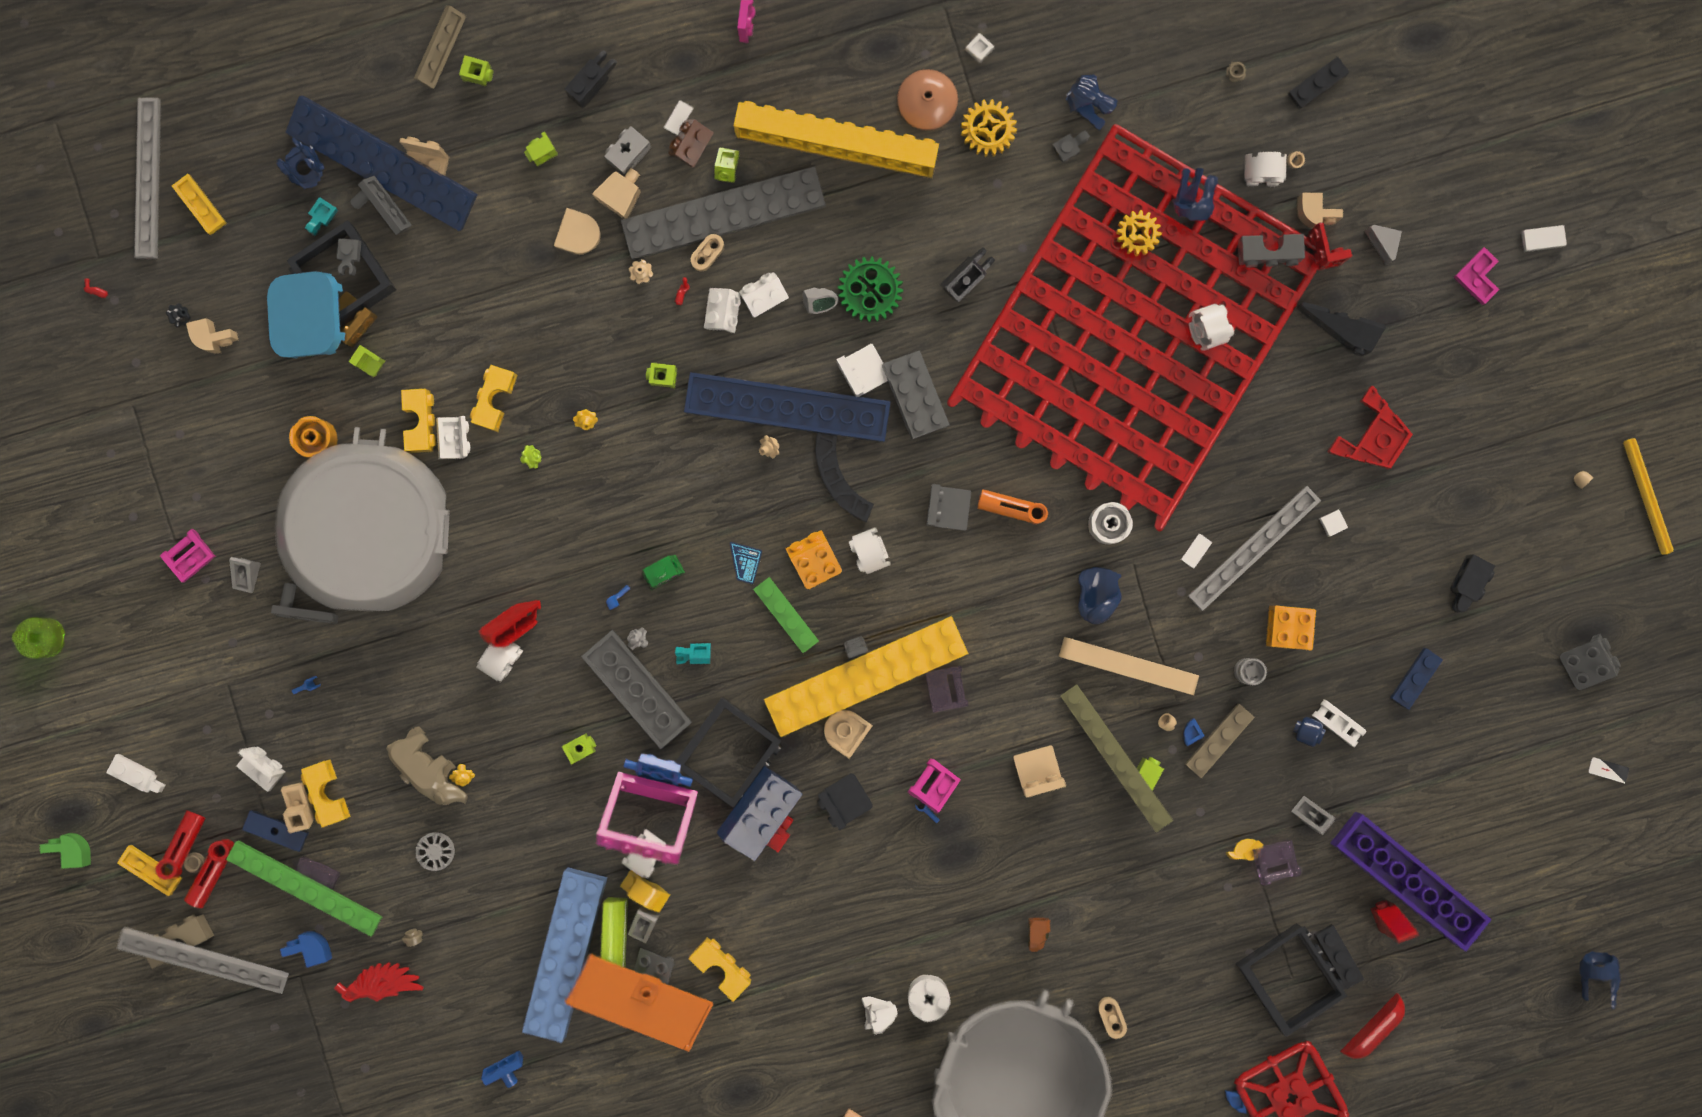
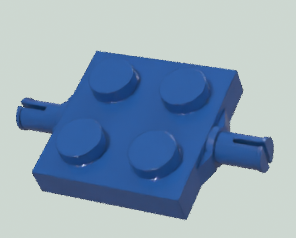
(658, 770)

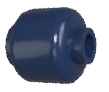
(1309, 731)

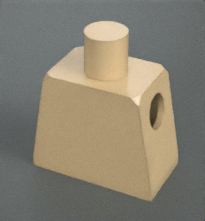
(619, 192)

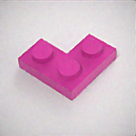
(1473, 276)

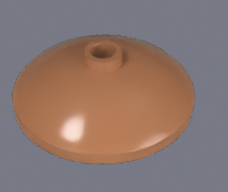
(927, 112)

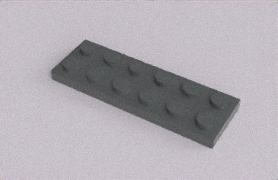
(636, 689)

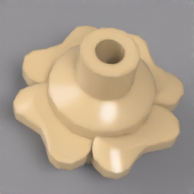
(641, 271)
(769, 447)

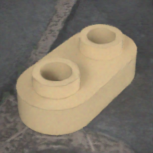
(706, 252)
(1111, 1017)

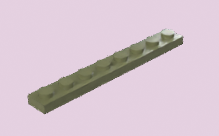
(1116, 758)

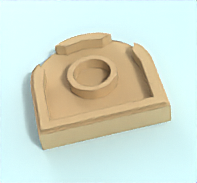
(577, 233)
(846, 731)

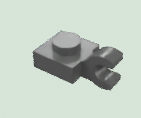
(1068, 146)

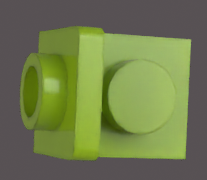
(726, 164)

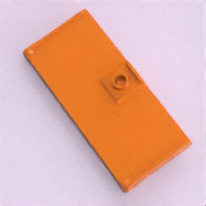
(639, 1002)

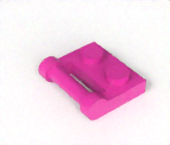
(745, 25)
(192, 560)
(940, 788)

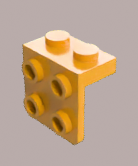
(814, 559)

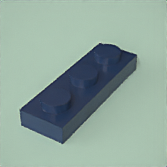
(1416, 678)

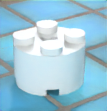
(1266, 167)
(1210, 326)
(1120, 518)
(870, 551)
(497, 660)
(639, 864)
(927, 1009)

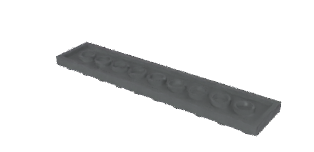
(723, 213)

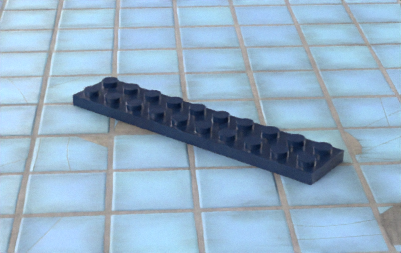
(376, 158)
(787, 407)

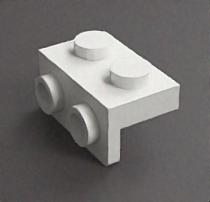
(763, 294)
(722, 309)
(452, 438)

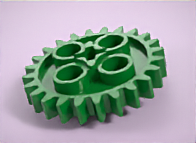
(856, 300)

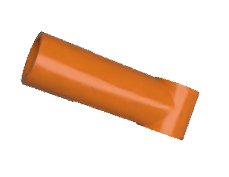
(991, 501)

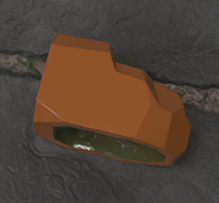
(1038, 933)

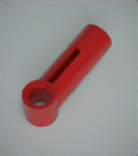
(180, 845)
(209, 874)

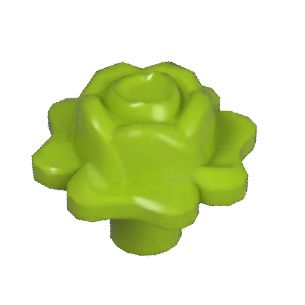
(531, 456)

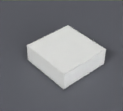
(979, 48)
(1333, 523)

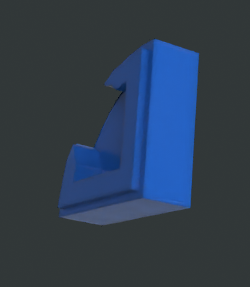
(1192, 732)
(1235, 1101)

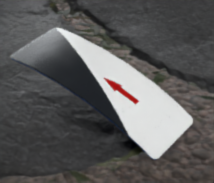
(1608, 770)

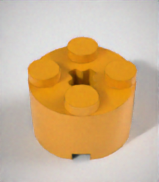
(308, 427)

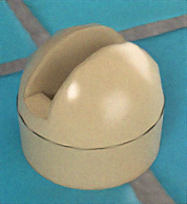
(1298, 162)
(1582, 479)
(1167, 718)

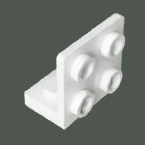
(863, 370)
(260, 767)

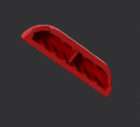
(511, 624)
(1376, 1029)

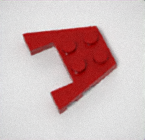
(1381, 441)

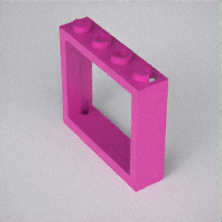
(654, 790)

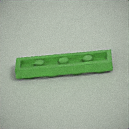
(786, 615)

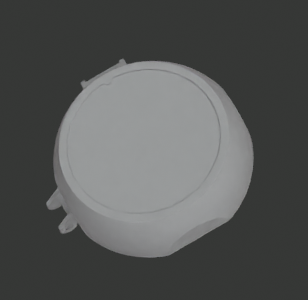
(363, 526)
(1022, 1064)

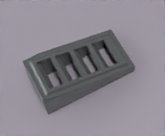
(855, 647)

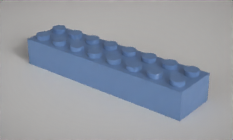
(564, 953)

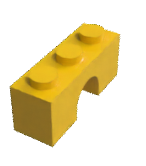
(496, 381)
(422, 437)
(327, 810)
(709, 954)

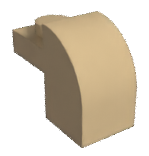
(1311, 210)
(205, 337)
(299, 810)

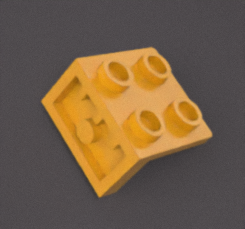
(1290, 627)

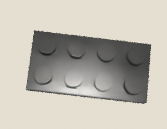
(915, 395)

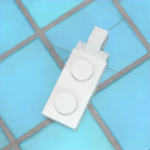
(134, 774)

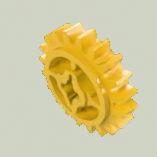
(981, 130)

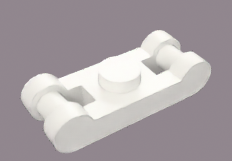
(1339, 723)

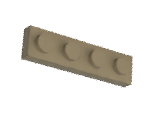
(440, 47)
(1219, 740)

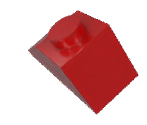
(1392, 921)

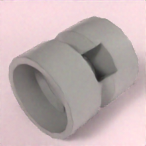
(1250, 671)

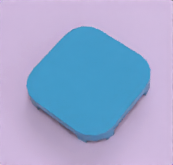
(304, 314)

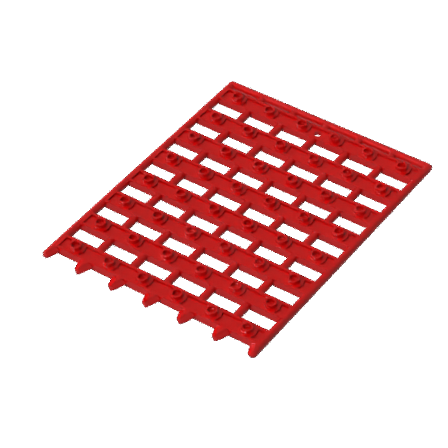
(1127, 344)

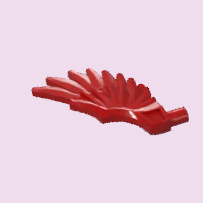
(379, 983)

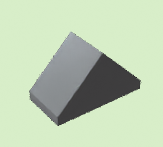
(1385, 241)
(244, 574)
(1313, 815)
(643, 924)

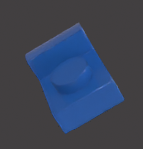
(312, 945)

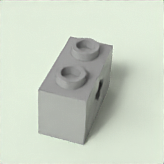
(630, 140)

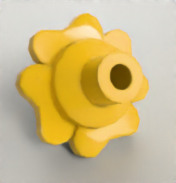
(585, 419)
(461, 775)

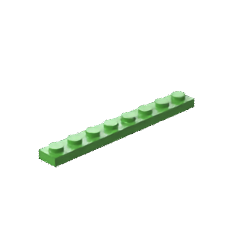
(304, 888)

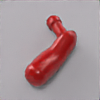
(94, 290)
(681, 292)

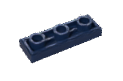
(264, 827)

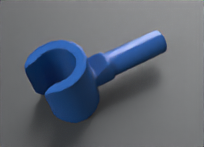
(612, 601)
(308, 684)
(928, 812)

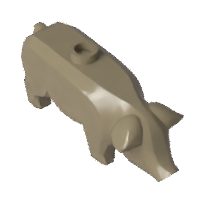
(423, 772)

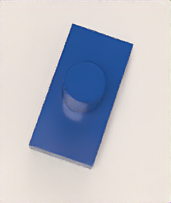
(504, 1070)

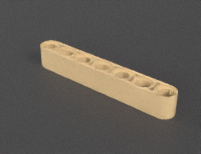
(1128, 666)

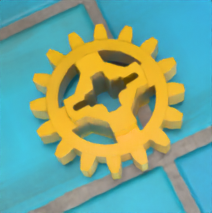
(1143, 239)

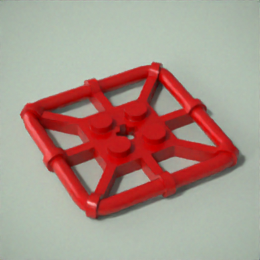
(1292, 1083)

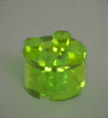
(39, 637)

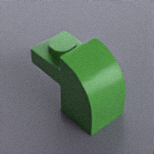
(73, 849)

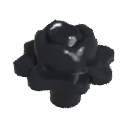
(178, 315)

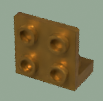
(359, 325)

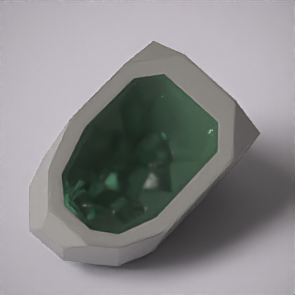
(819, 300)

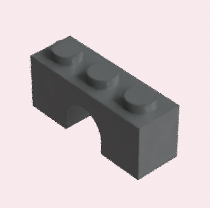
(1253, 252)

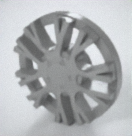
(435, 851)

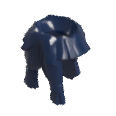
(1087, 93)
(296, 155)
(1185, 200)
(1608, 971)

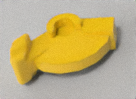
(1244, 849)

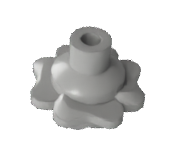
(637, 638)

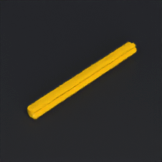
(1648, 496)

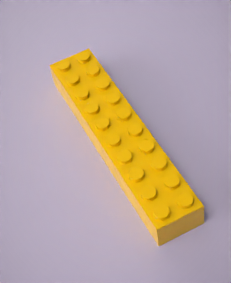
(835, 139)
(865, 676)

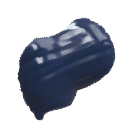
(1099, 594)

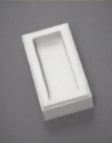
(1543, 238)

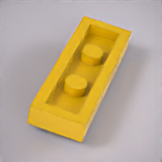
(199, 204)
(144, 867)

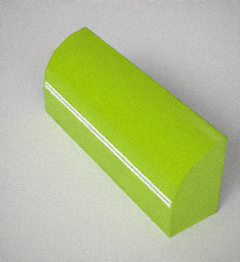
(614, 930)

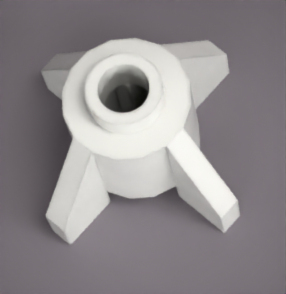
(878, 1014)

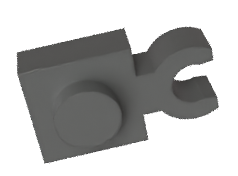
(348, 253)

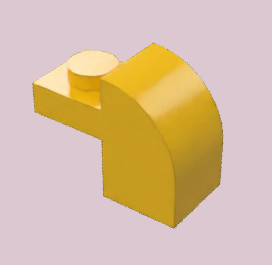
(644, 892)

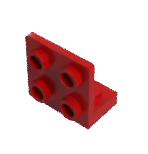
(1322, 254)

